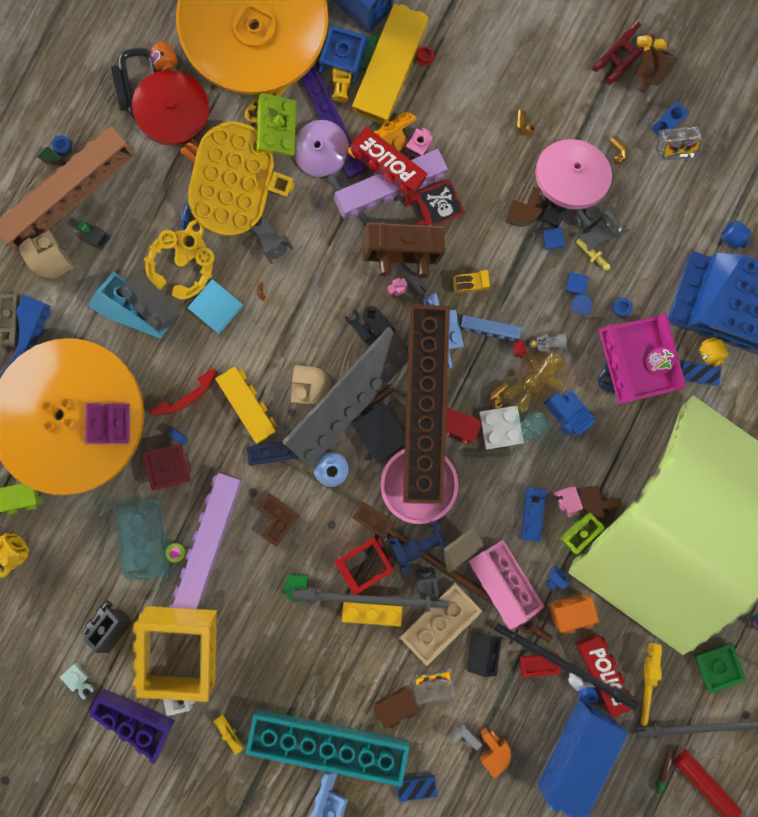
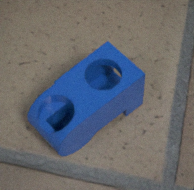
(670, 118)

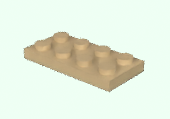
(440, 626)

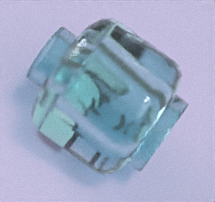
(534, 426)

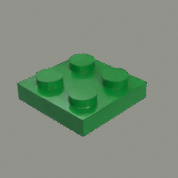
(720, 667)

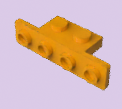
(393, 132)

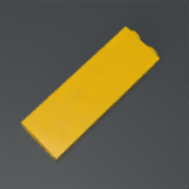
(390, 64)

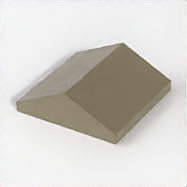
(462, 549)

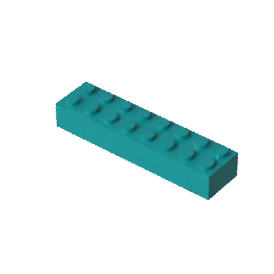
(328, 747)

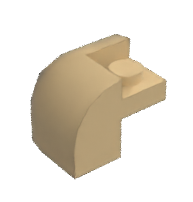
(45, 256)
(309, 385)

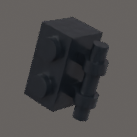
(106, 628)

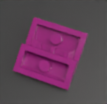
(107, 423)

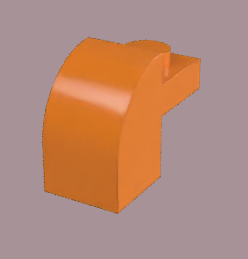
(498, 755)

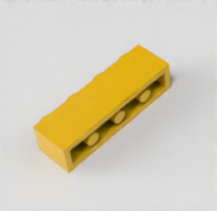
(246, 404)

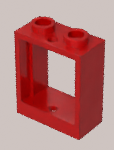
(348, 576)

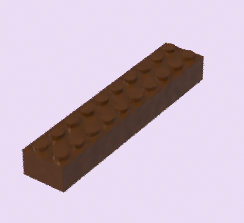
(426, 404)

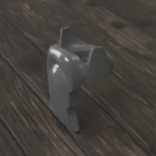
(605, 230)
(274, 245)

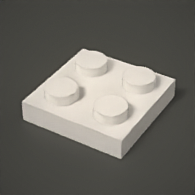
(501, 427)

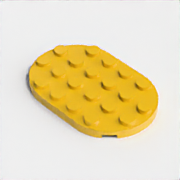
(229, 179)

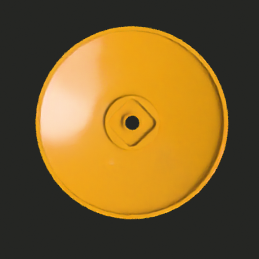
(249, 60)
(53, 452)

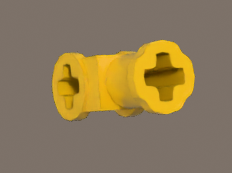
(341, 81)

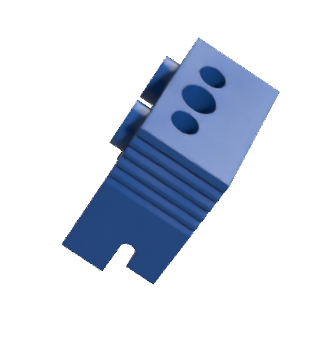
(343, 51)
(570, 413)

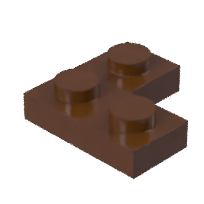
(282, 519)

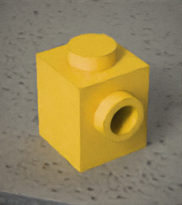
(281, 184)

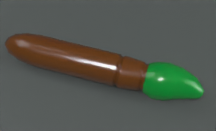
(660, 784)

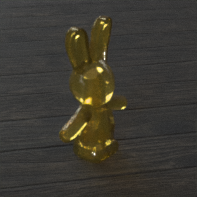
(535, 381)

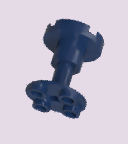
(412, 550)

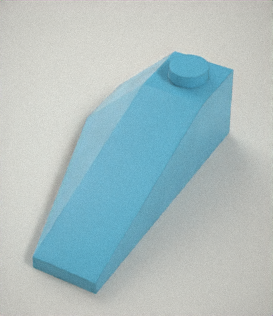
(114, 306)

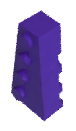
(133, 723)

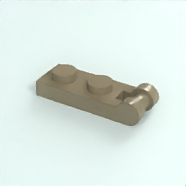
(8, 320)

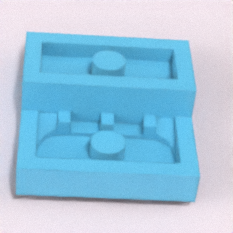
(215, 306)

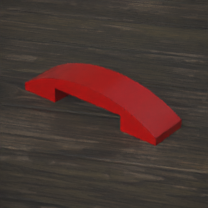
(206, 382)

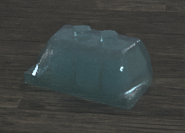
(142, 540)

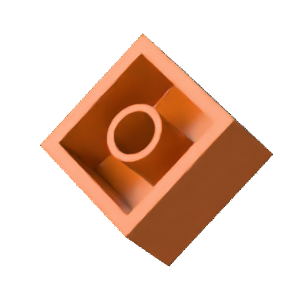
(573, 613)

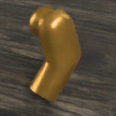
(621, 149)

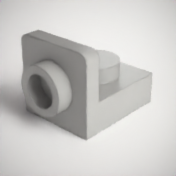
(468, 735)

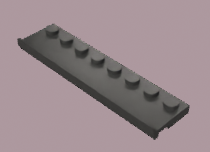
(348, 398)

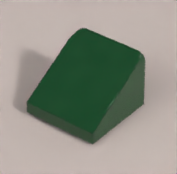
(50, 157)

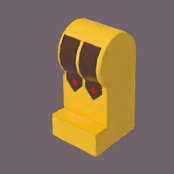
(471, 282)

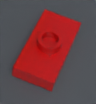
(538, 666)

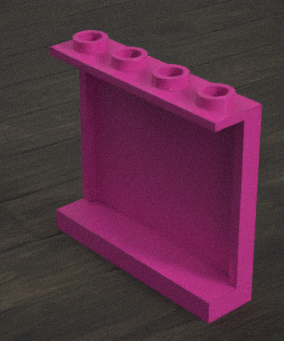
(626, 354)

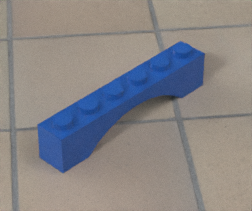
(31, 319)

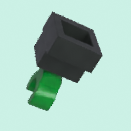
(94, 235)

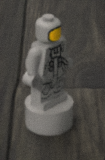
(544, 343)

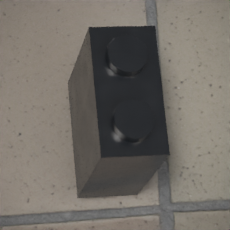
(379, 431)

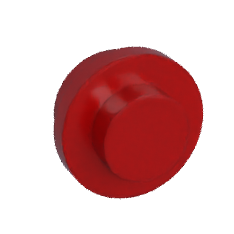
(424, 56)
(520, 349)

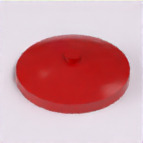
(170, 107)

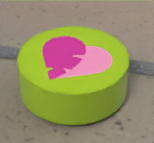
(175, 552)

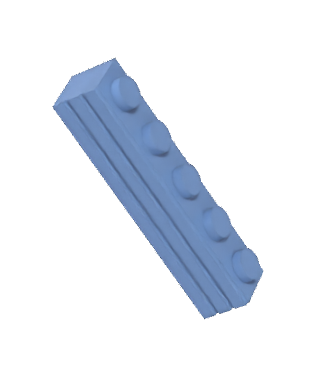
(490, 328)

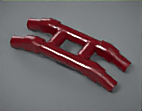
(621, 43)

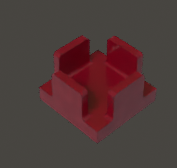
(167, 467)

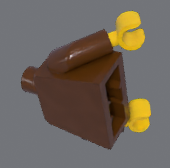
(655, 64)

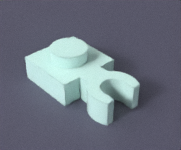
(75, 679)

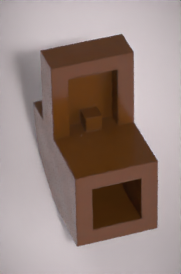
(525, 214)
(592, 502)

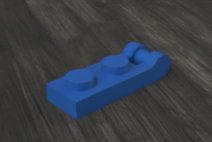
(533, 514)

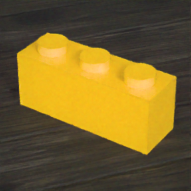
(372, 614)

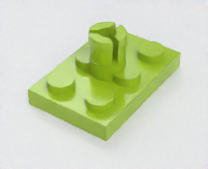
(276, 125)

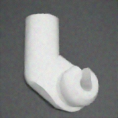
(577, 683)

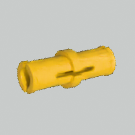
(228, 734)

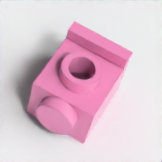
(418, 149)
(569, 501)

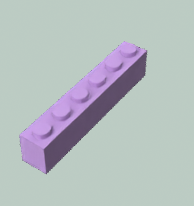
(376, 190)

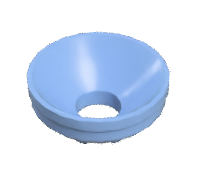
(331, 459)

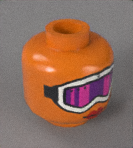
(163, 56)

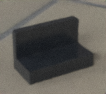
(484, 655)

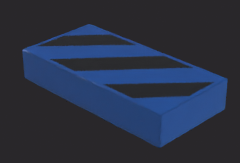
(701, 373)
(417, 788)

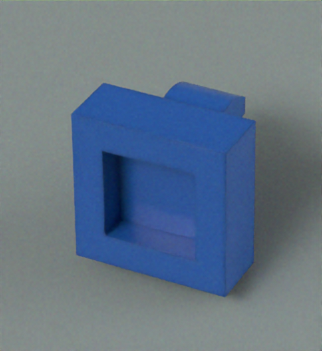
(557, 578)

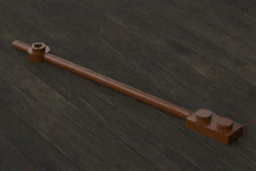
(382, 526)

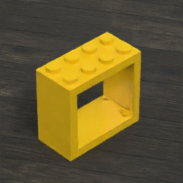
(175, 621)

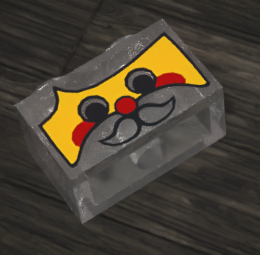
(678, 143)
(434, 686)

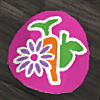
(661, 360)

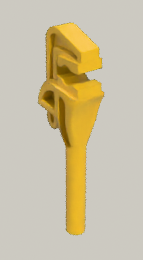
(652, 674)

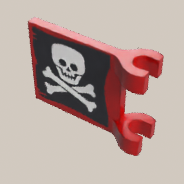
(437, 203)

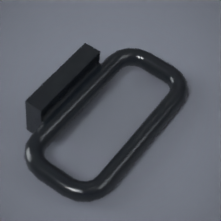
(121, 77)

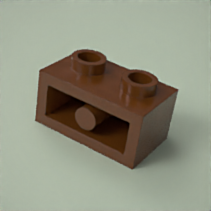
(396, 707)

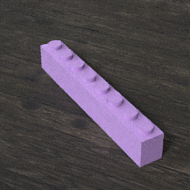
(207, 542)

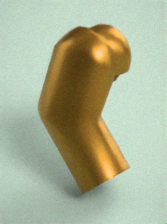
(521, 124)
(496, 395)

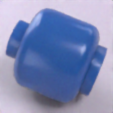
(736, 235)

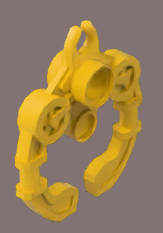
(183, 255)

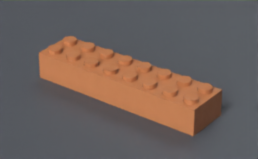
(65, 188)

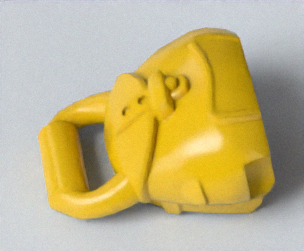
(12, 552)

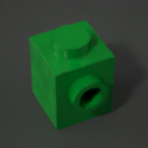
(295, 581)

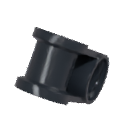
(377, 325)

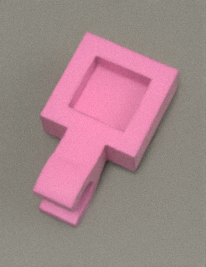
(398, 287)

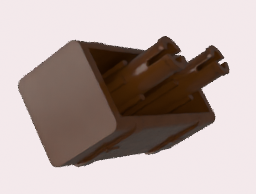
(403, 244)

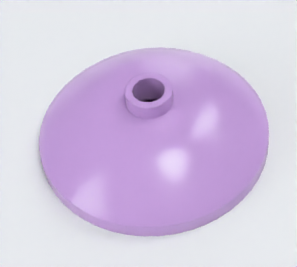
(329, 156)

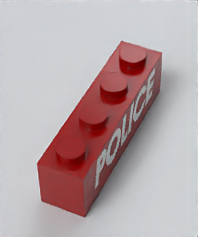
(388, 162)
(602, 667)

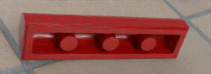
(706, 785)

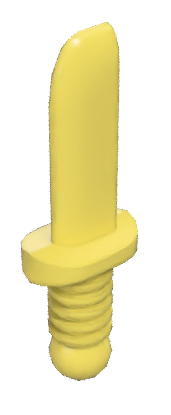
(594, 255)

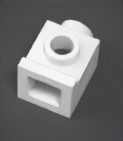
(175, 706)

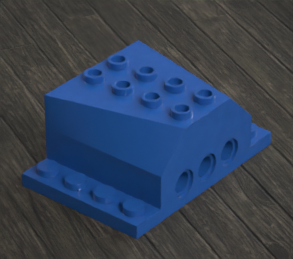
(719, 299)

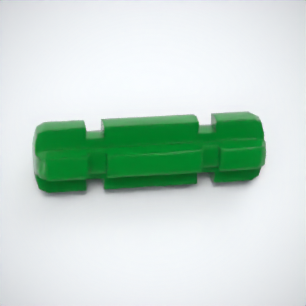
(374, 38)

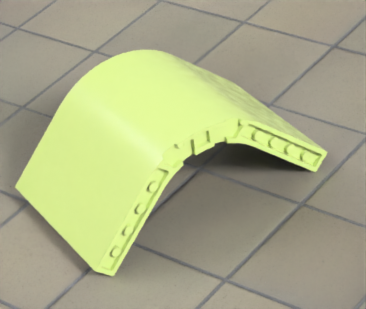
(690, 545)

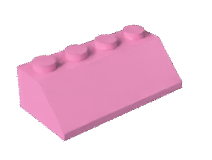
(506, 585)

